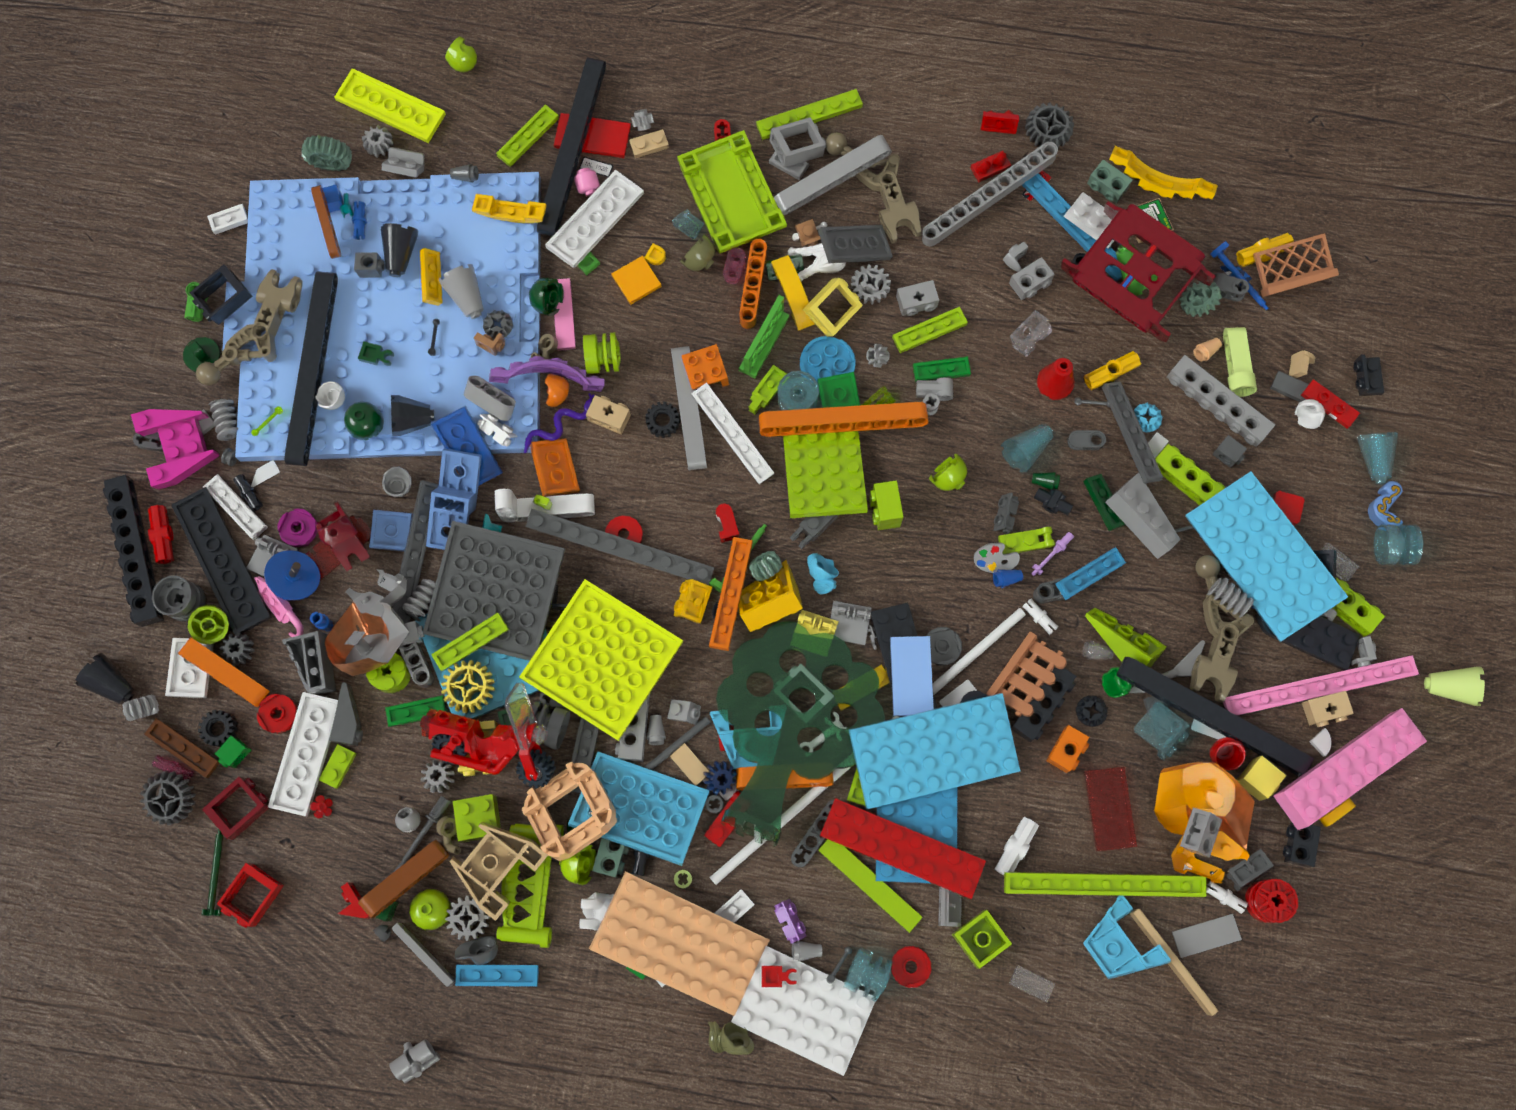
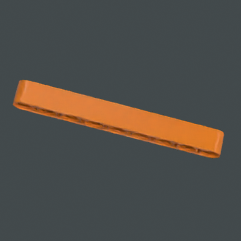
(843, 419)

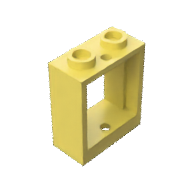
(820, 319)

